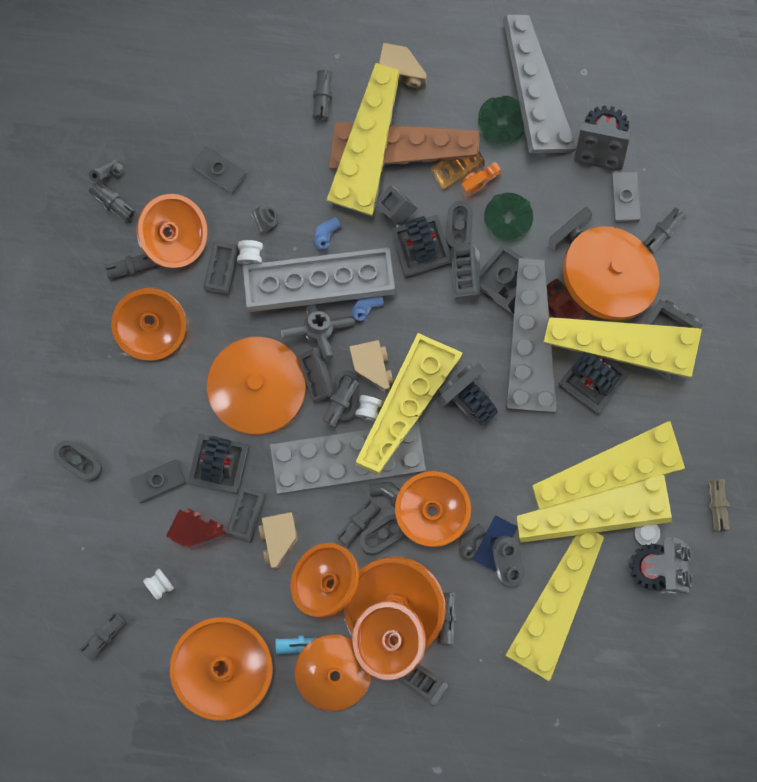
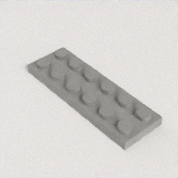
(318, 279)
(332, 460)

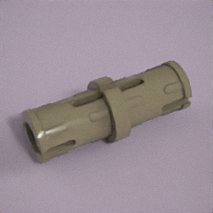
(719, 505)

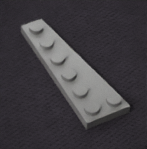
(539, 102)
(531, 361)

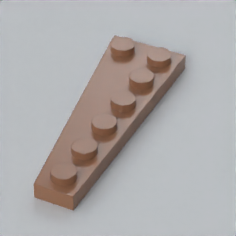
(413, 144)

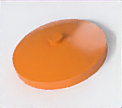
(610, 273)
(256, 386)
(399, 582)
(221, 669)

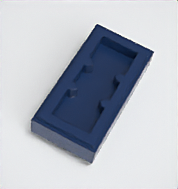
(497, 528)

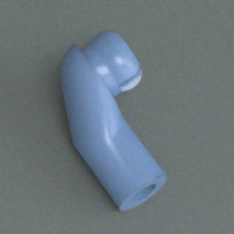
(323, 232)
(364, 305)

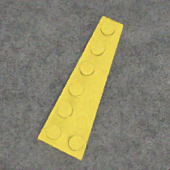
(362, 161)
(642, 345)
(415, 386)
(629, 462)
(614, 509)
(548, 624)

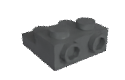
(499, 277)

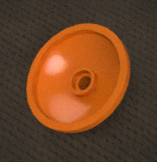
(185, 227)
(147, 339)
(435, 491)
(314, 577)
(375, 645)
(316, 664)

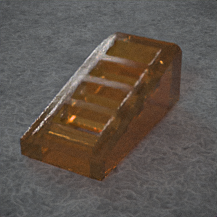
(462, 173)

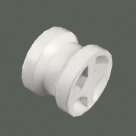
(249, 252)
(368, 408)
(158, 584)

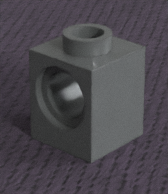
(395, 205)

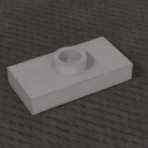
(626, 197)

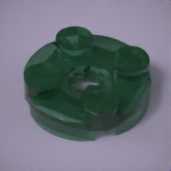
(502, 133)
(516, 228)

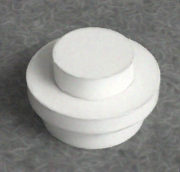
(647, 534)

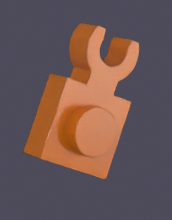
(474, 182)

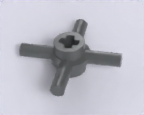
(318, 328)

